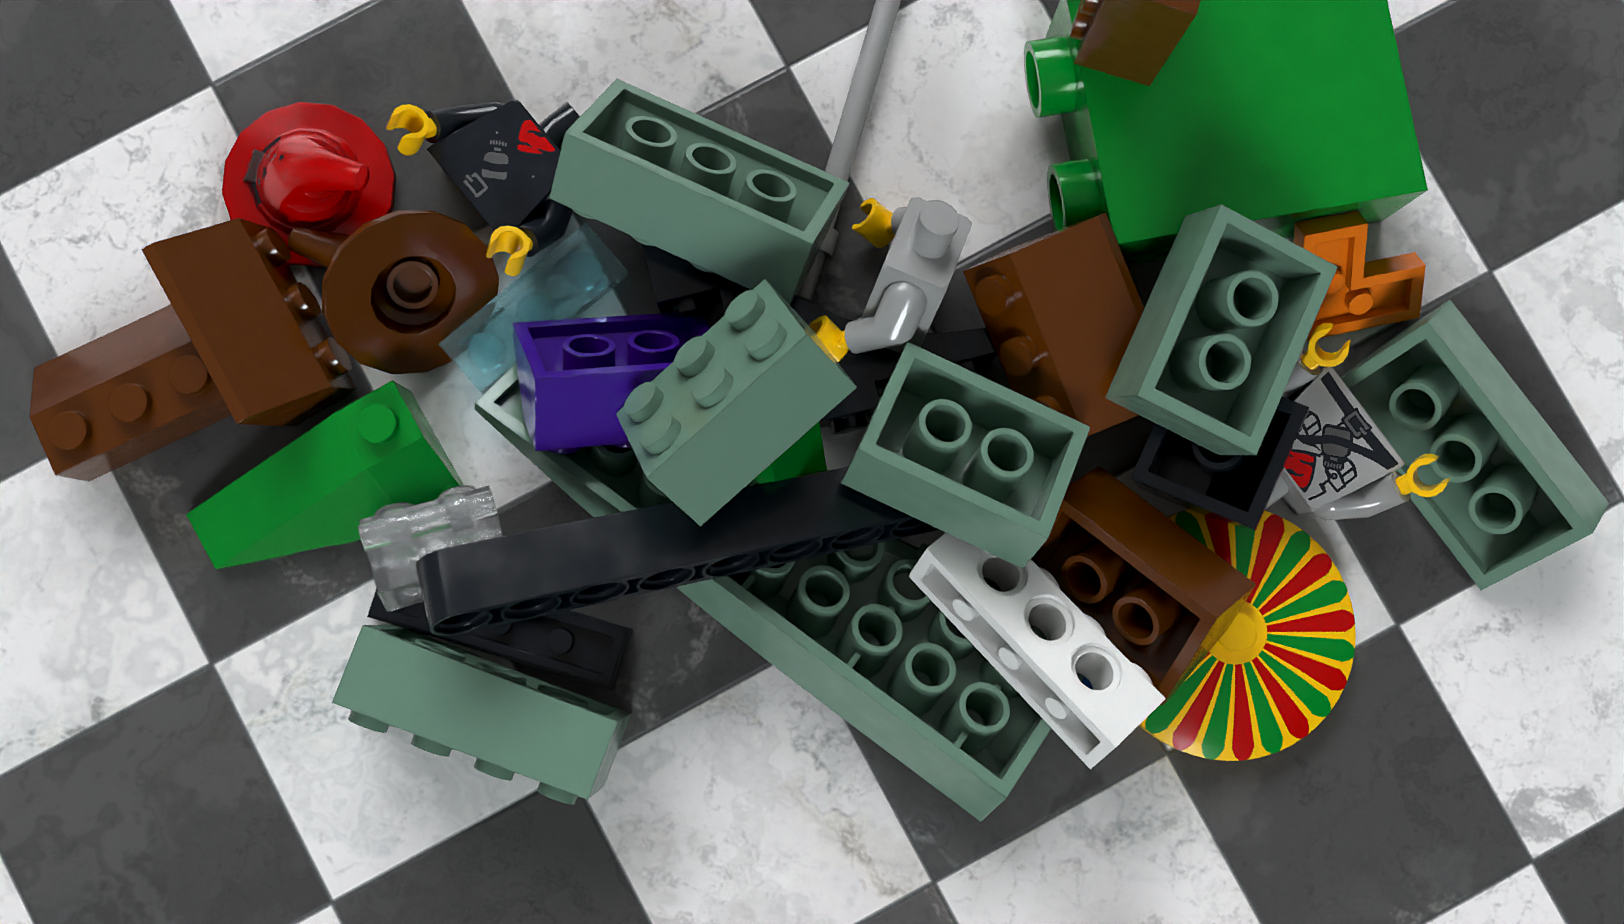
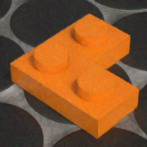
(1360, 291)

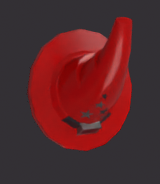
(308, 171)

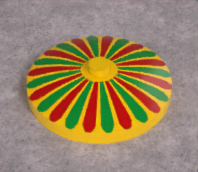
(1280, 657)

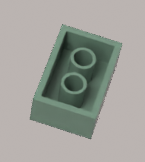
(1222, 331)
(732, 402)
(967, 456)

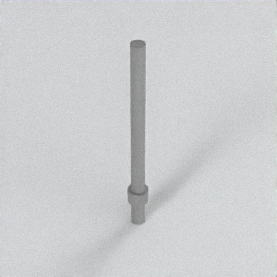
(853, 119)

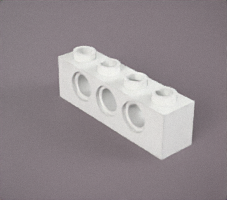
(1037, 668)

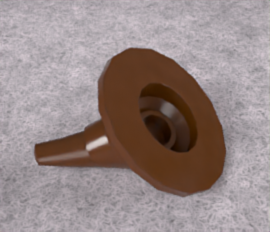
(400, 286)

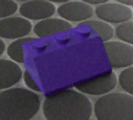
(585, 368)

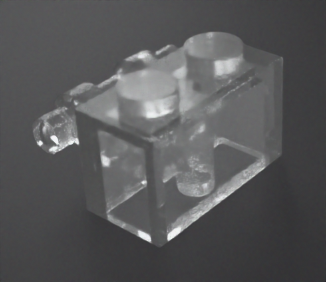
(406, 532)

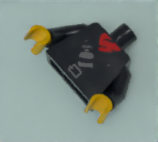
(500, 165)

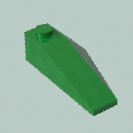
(327, 482)

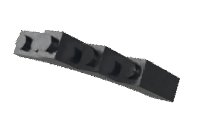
(689, 292)

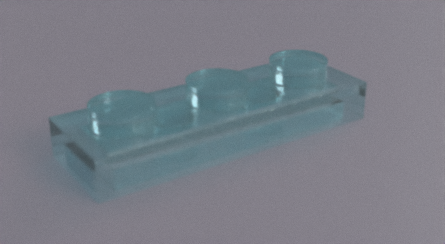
(553, 289)

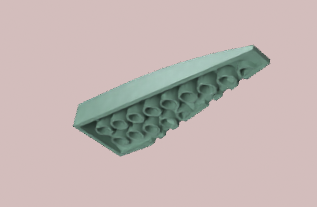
(840, 629)

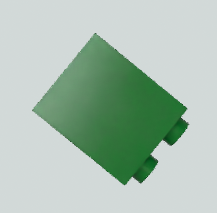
(1256, 110)

